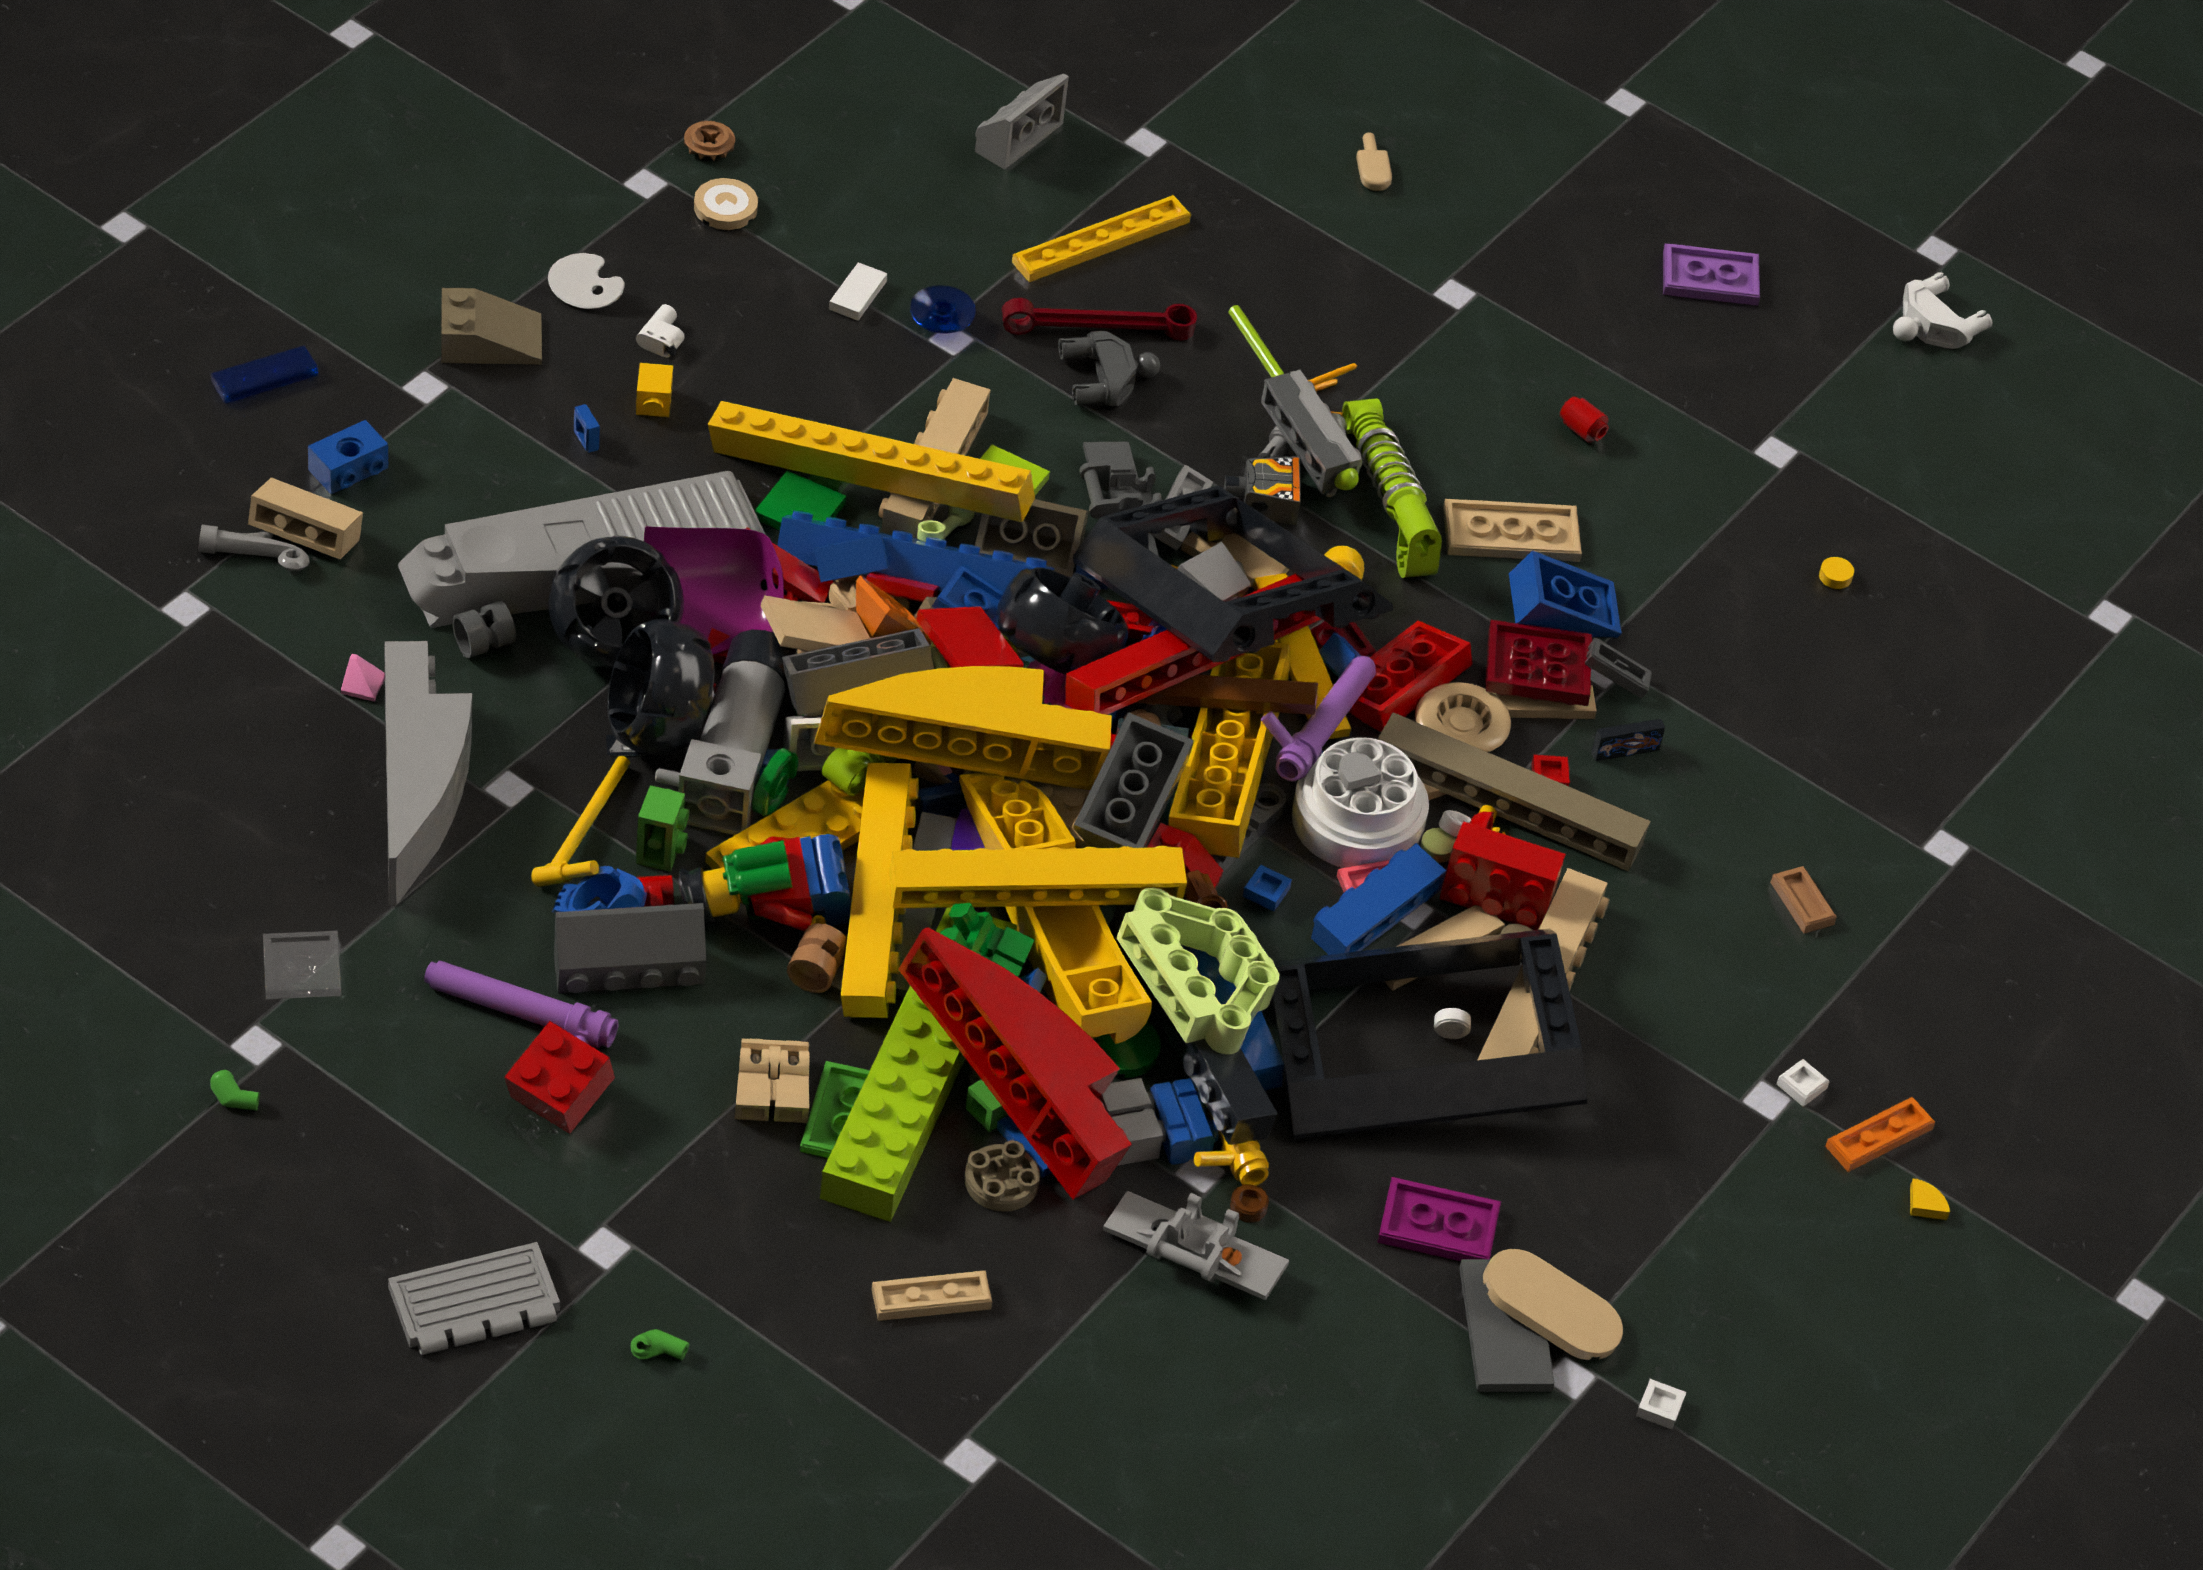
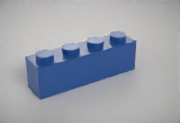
(1379, 902)

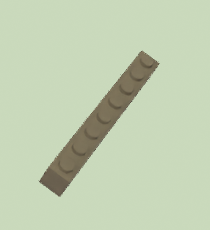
(1519, 793)

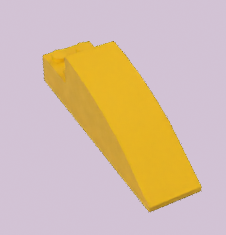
(971, 721)

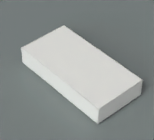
(858, 291)

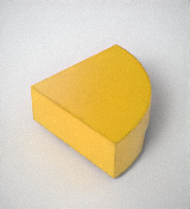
(1927, 1201)

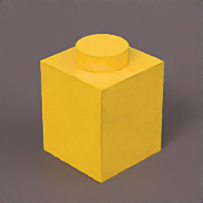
(654, 390)

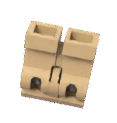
(773, 1076)

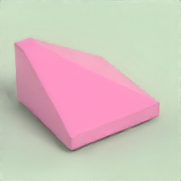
(362, 679)

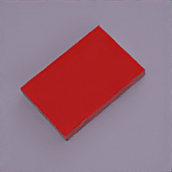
(967, 637)

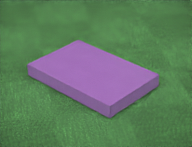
(1711, 274)

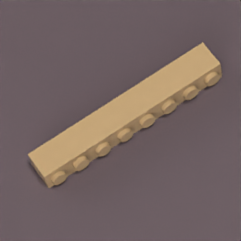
(1573, 919)

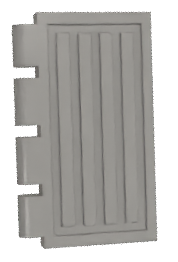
(475, 1295)

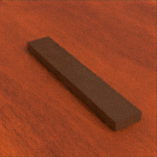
(1240, 694)

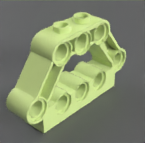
(1153, 943)

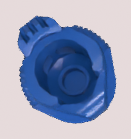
(612, 886)

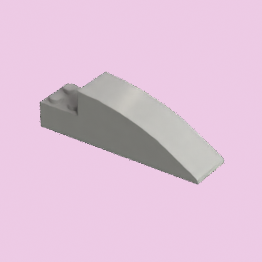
(424, 760)

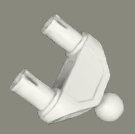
(1934, 321)

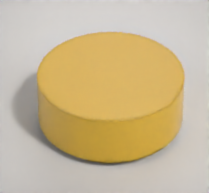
(1836, 572)

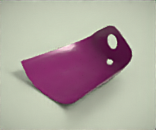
(720, 576)

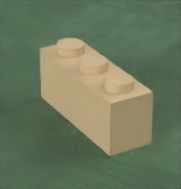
(305, 518)

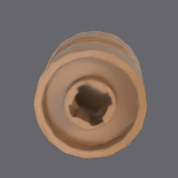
(817, 958)

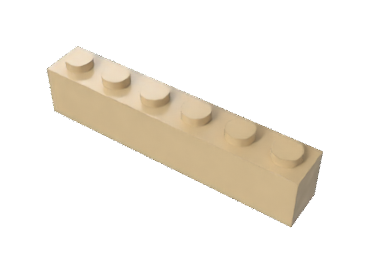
(949, 429)

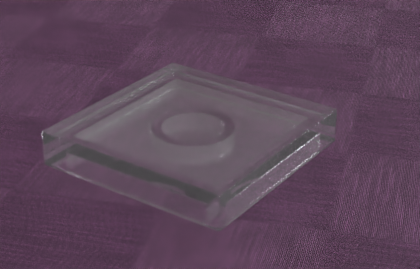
(301, 964)

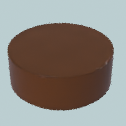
(1249, 1202)

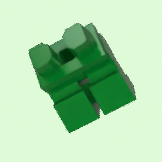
(982, 936)

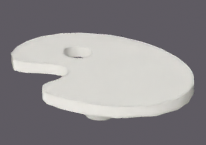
(576, 278)

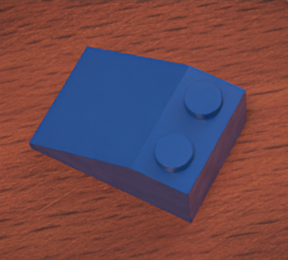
(1563, 597)

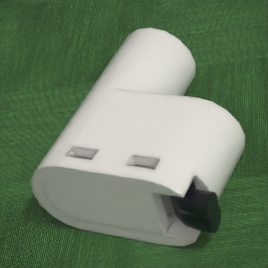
(659, 334)

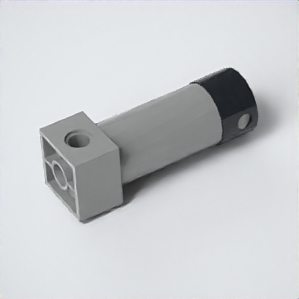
(727, 760)

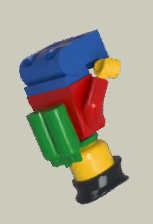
(783, 879)

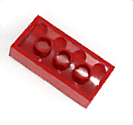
(1408, 669)

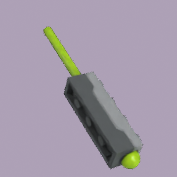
(1304, 418)

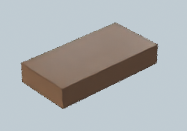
(1803, 899)

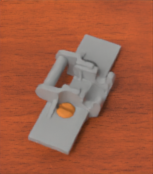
(1197, 1242)

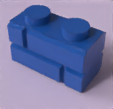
(1183, 1120)

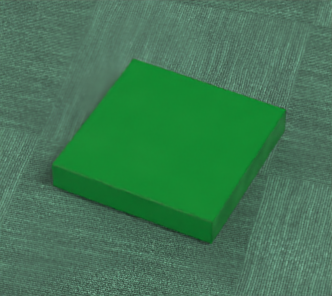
(799, 494)

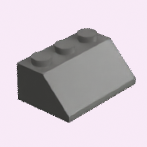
(1023, 122)

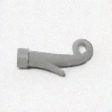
(260, 544)

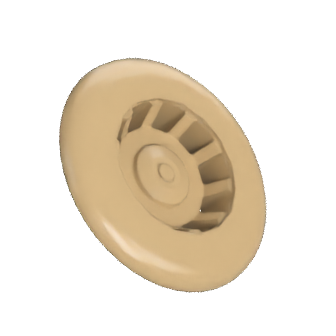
(1465, 714)

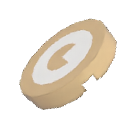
(726, 203)

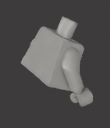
(1217, 573)

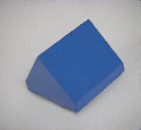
(1338, 654)

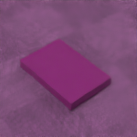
(1438, 1221)

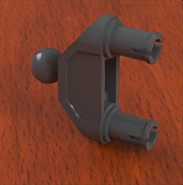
(1113, 366)

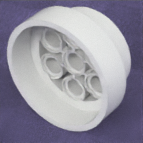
(1362, 822)

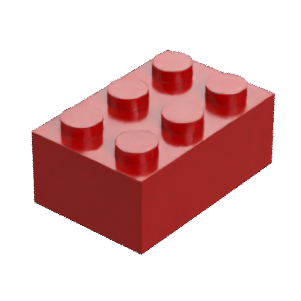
(1502, 875)

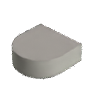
(1357, 771)

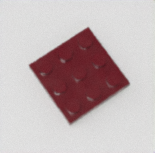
(1538, 663)

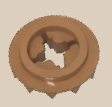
(709, 131)

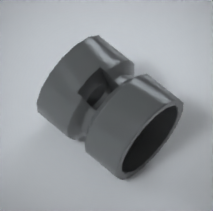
(489, 627)

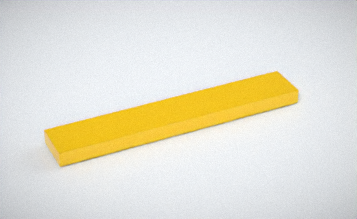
(1101, 238)
(1305, 659)

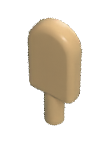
(1373, 165)

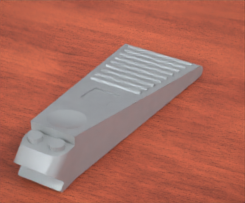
(519, 551)

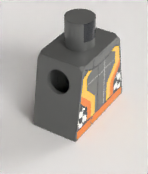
(1270, 487)

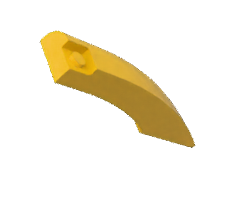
(1071, 943)

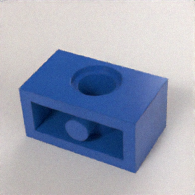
(348, 457)

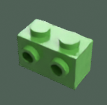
(661, 828)

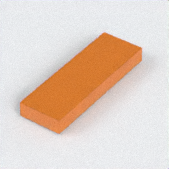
(1880, 1134)

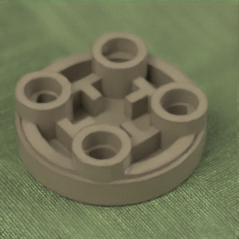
(1002, 1176)

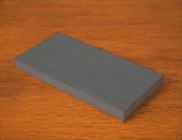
(1503, 1350)

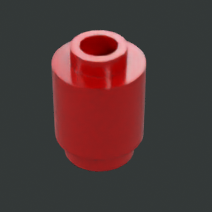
(1584, 419)

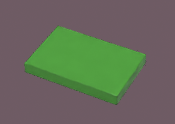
(831, 1107)

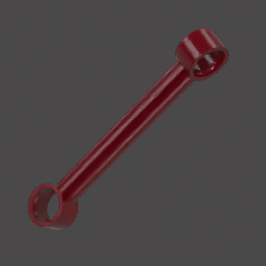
(1099, 319)

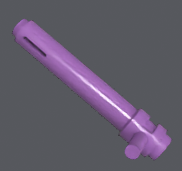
(1305, 746)
(591, 1027)

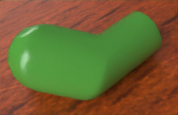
(229, 1093)
(656, 1343)

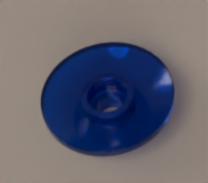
(942, 309)

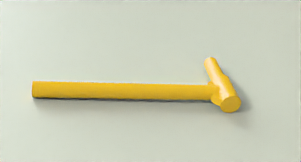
(559, 870)

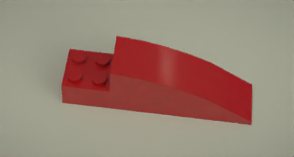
(1027, 1056)

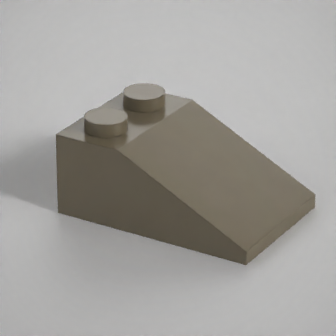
(488, 329)

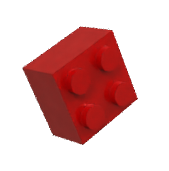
(559, 1077)

